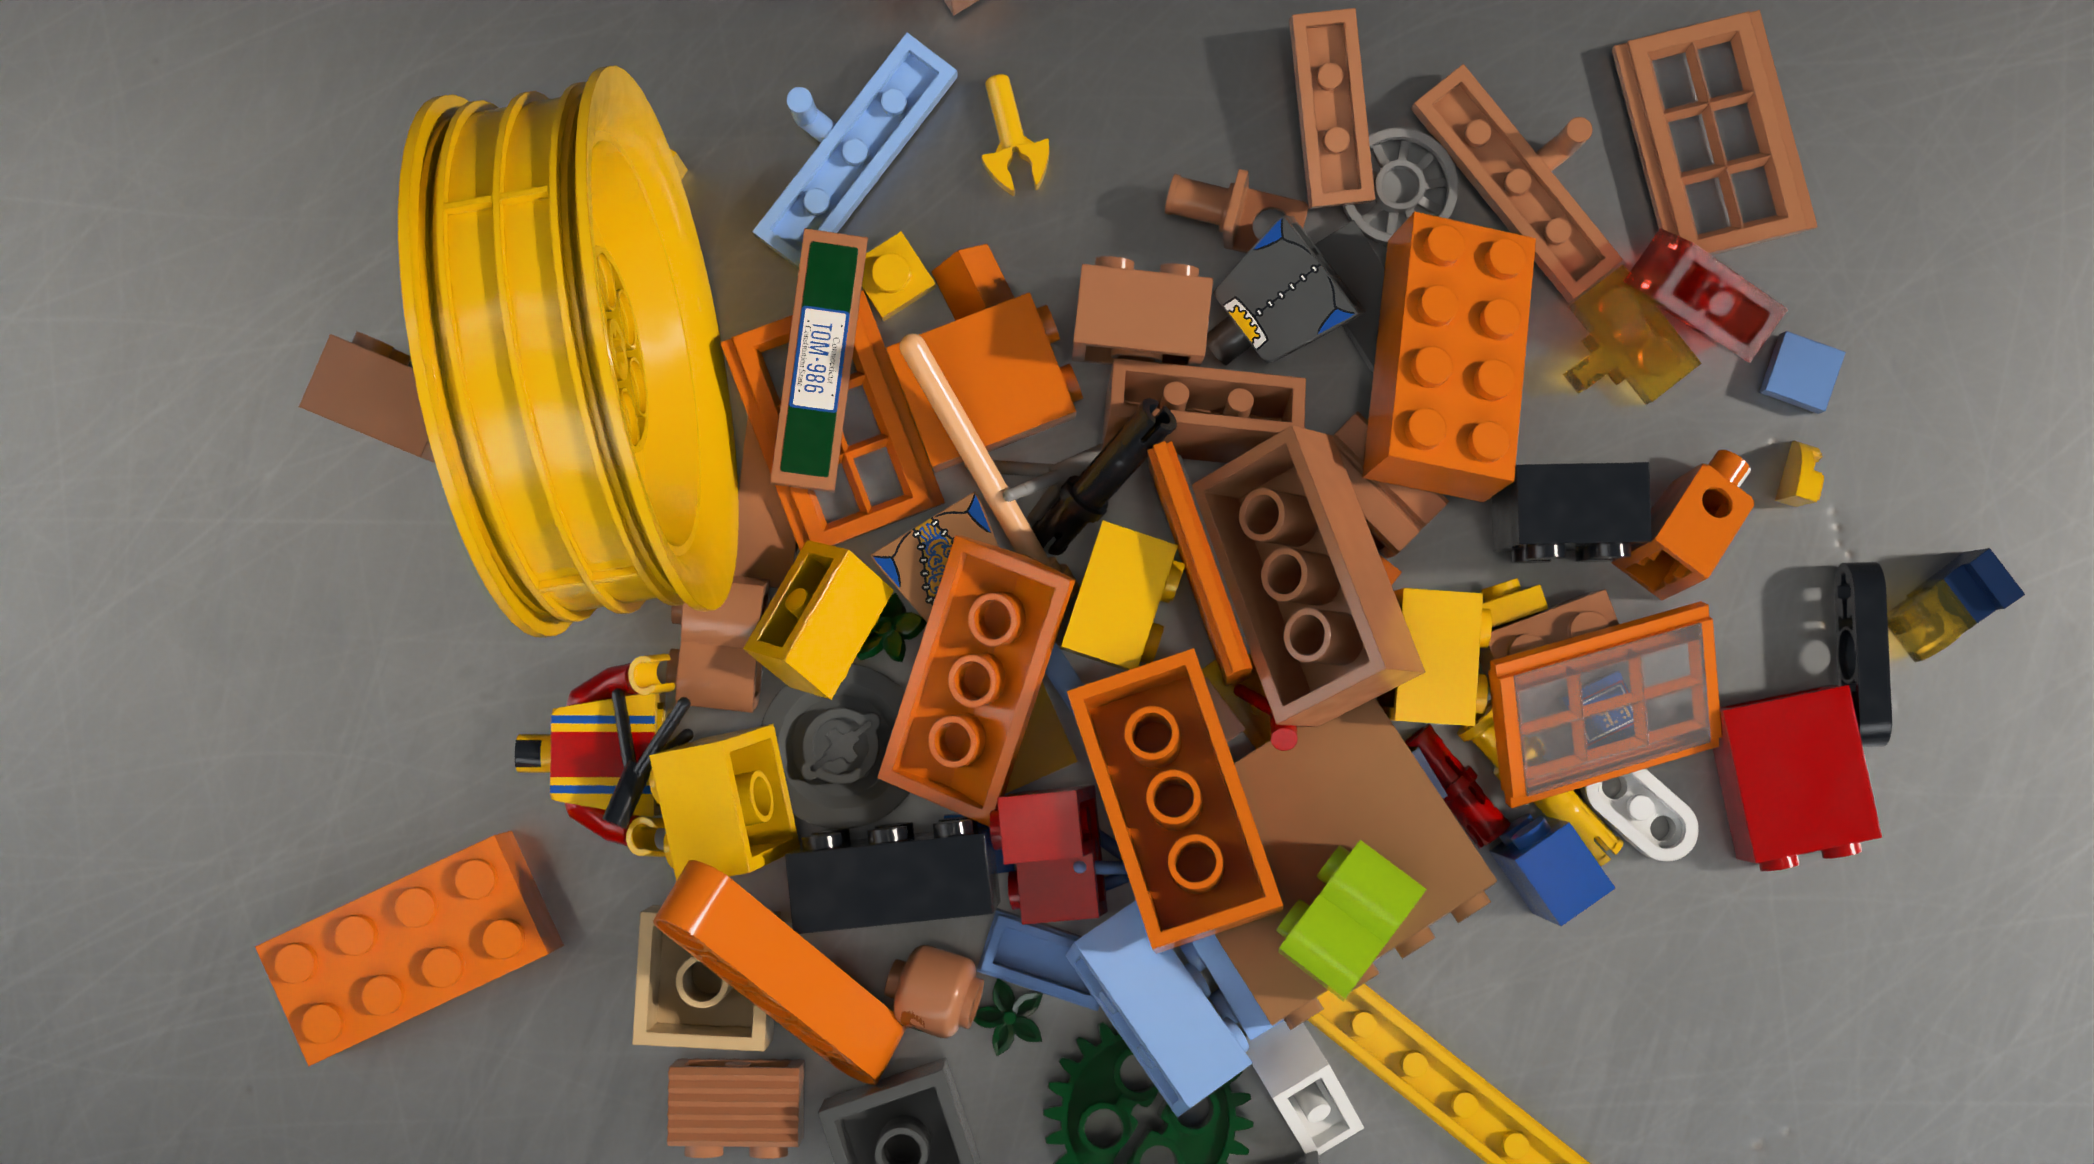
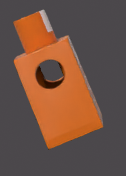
(1691, 527)

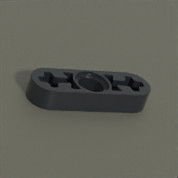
(1864, 647)

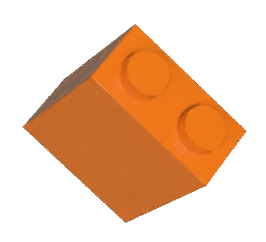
(1000, 374)

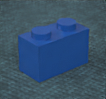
(1550, 868)

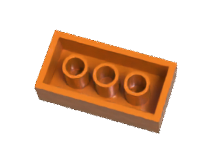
(1450, 358)
(1175, 801)
(409, 946)

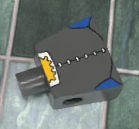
(1280, 297)

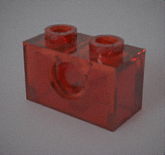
(1705, 295)

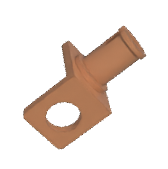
(1229, 207)

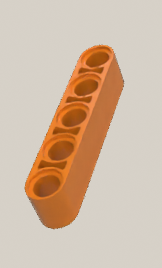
(779, 972)

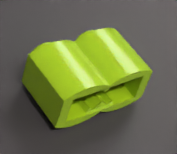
(1349, 918)

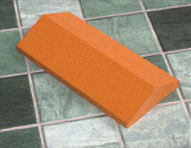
(976, 677)

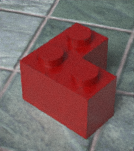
(1045, 837)

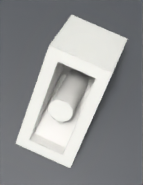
(1303, 1087)

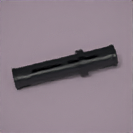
(1087, 495)

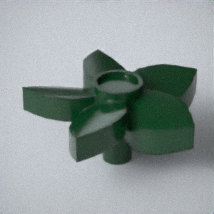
(891, 631)
(1010, 1017)

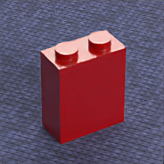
(1795, 777)

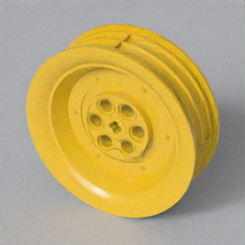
(568, 353)

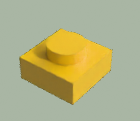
(895, 276)
(1511, 602)

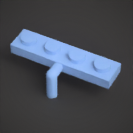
(856, 147)

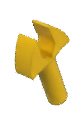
(1011, 138)

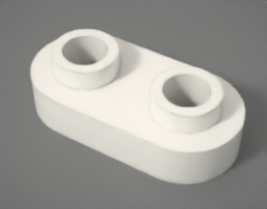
(1634, 809)

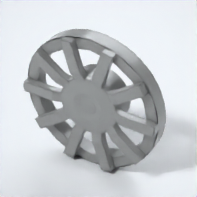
(1402, 183)

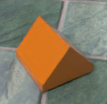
(971, 281)

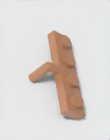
(1519, 180)

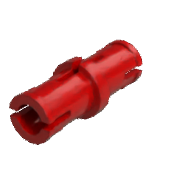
(1465, 797)

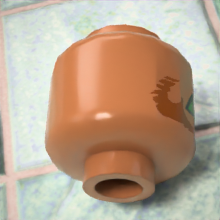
(934, 991)

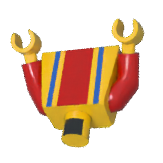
(586, 751)

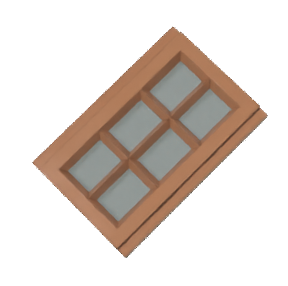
(1715, 134)

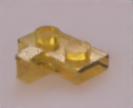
(1628, 341)

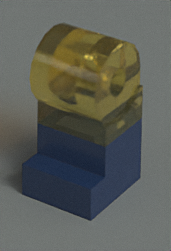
(1952, 603)

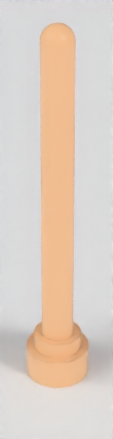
(974, 452)

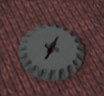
(839, 791)

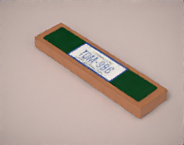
(819, 360)

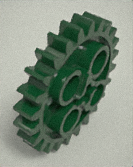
(1098, 1085)

